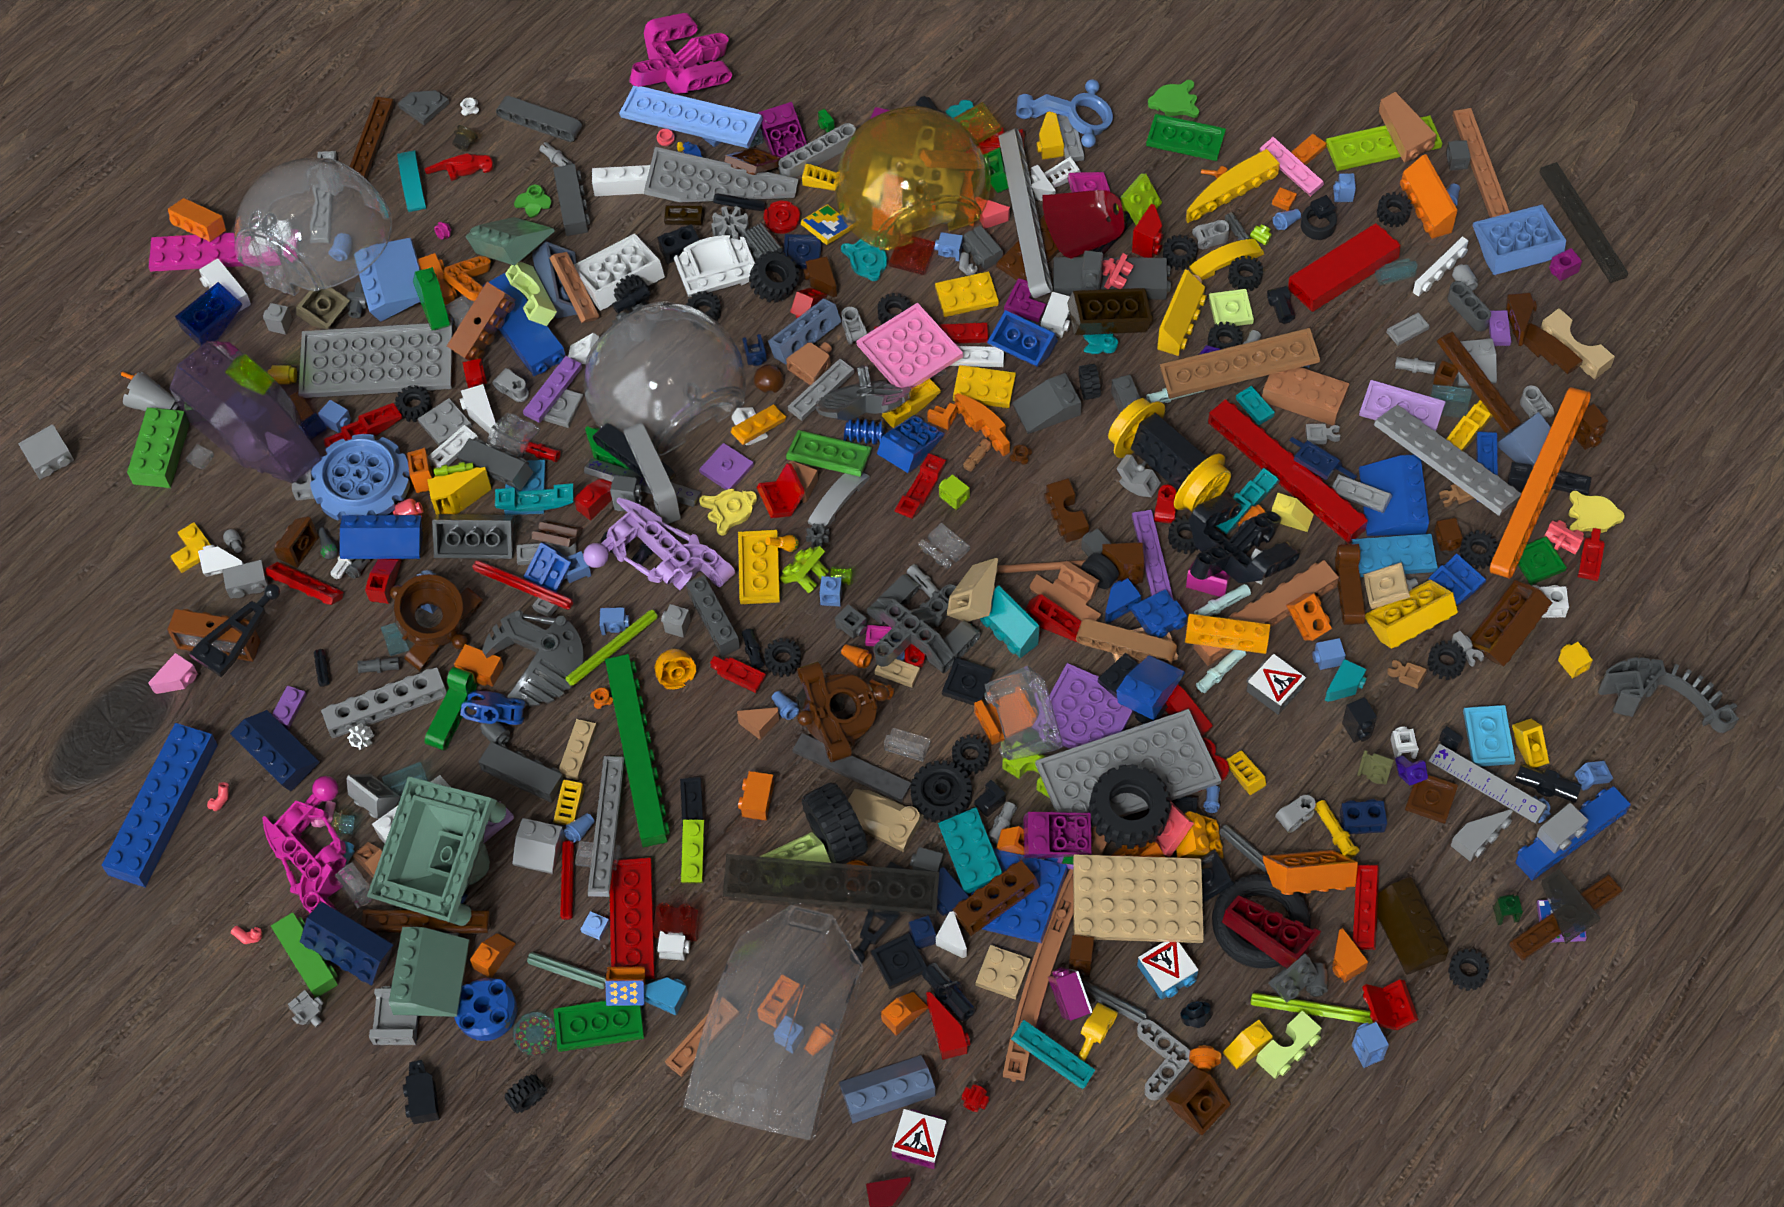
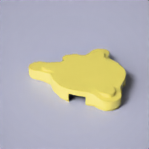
(729, 508)
(1593, 513)

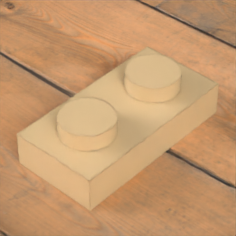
(899, 672)

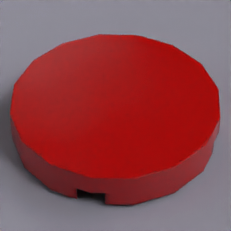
(781, 217)

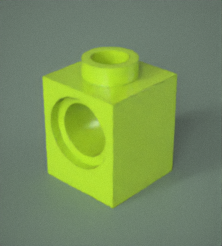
(954, 492)

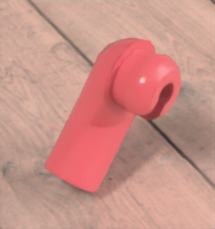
(223, 795)
(252, 936)

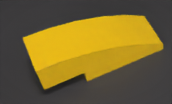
(920, 397)

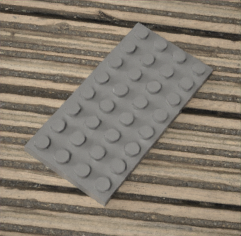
(374, 360)
(1165, 746)

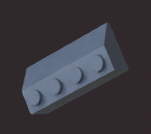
(550, 278)
(887, 1089)

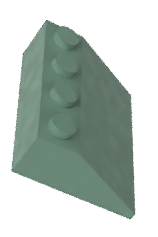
(507, 239)
(428, 973)

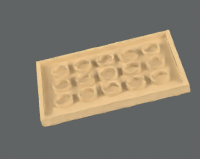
(1138, 898)

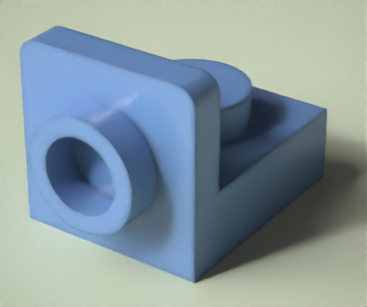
(1593, 773)

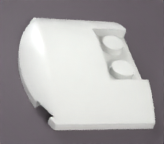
(714, 264)

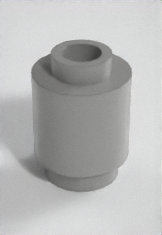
(1464, 274)

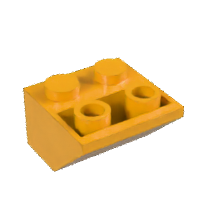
(1200, 838)

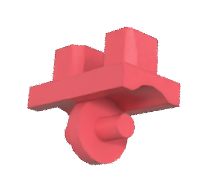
(1114, 269)
(1564, 537)

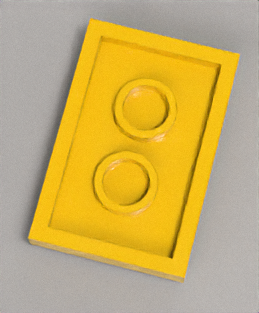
(966, 294)
(985, 385)

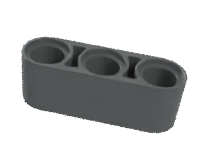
(1469, 306)

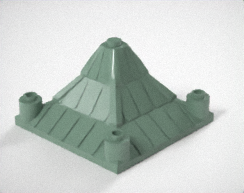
(435, 850)

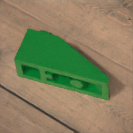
(431, 298)

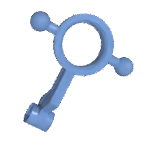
(1032, 108)

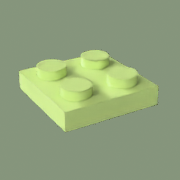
(1231, 307)

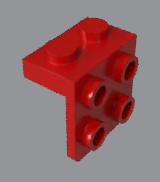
(783, 494)
(1390, 1005)

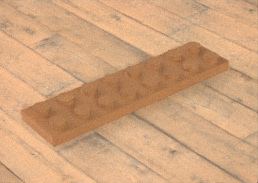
(1239, 363)

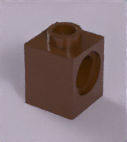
(1448, 534)

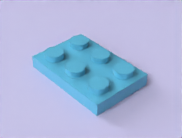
(1489, 735)

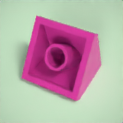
(1214, 585)

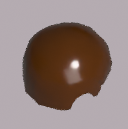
(768, 378)

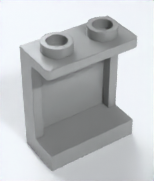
(391, 1028)

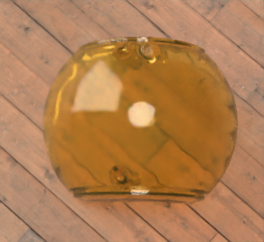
(910, 174)

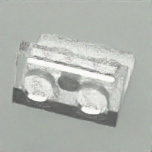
(512, 435)

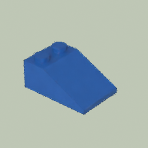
(1148, 686)

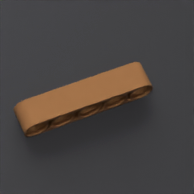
(1122, 641)

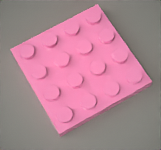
(909, 348)

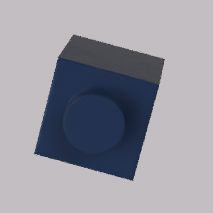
(922, 932)

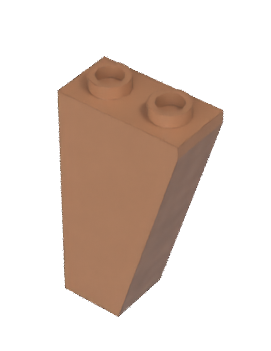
(1405, 127)

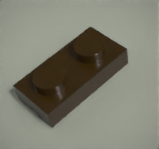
(683, 215)

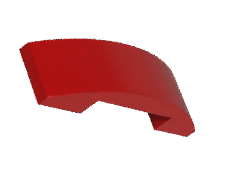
(921, 487)

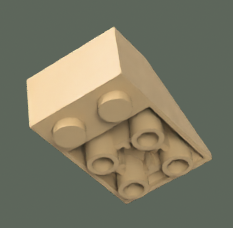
(974, 593)

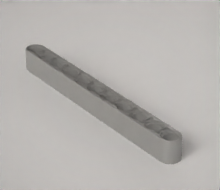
(1025, 213)

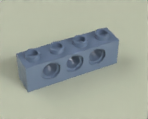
(805, 329)

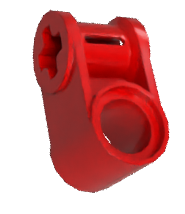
(1165, 506)

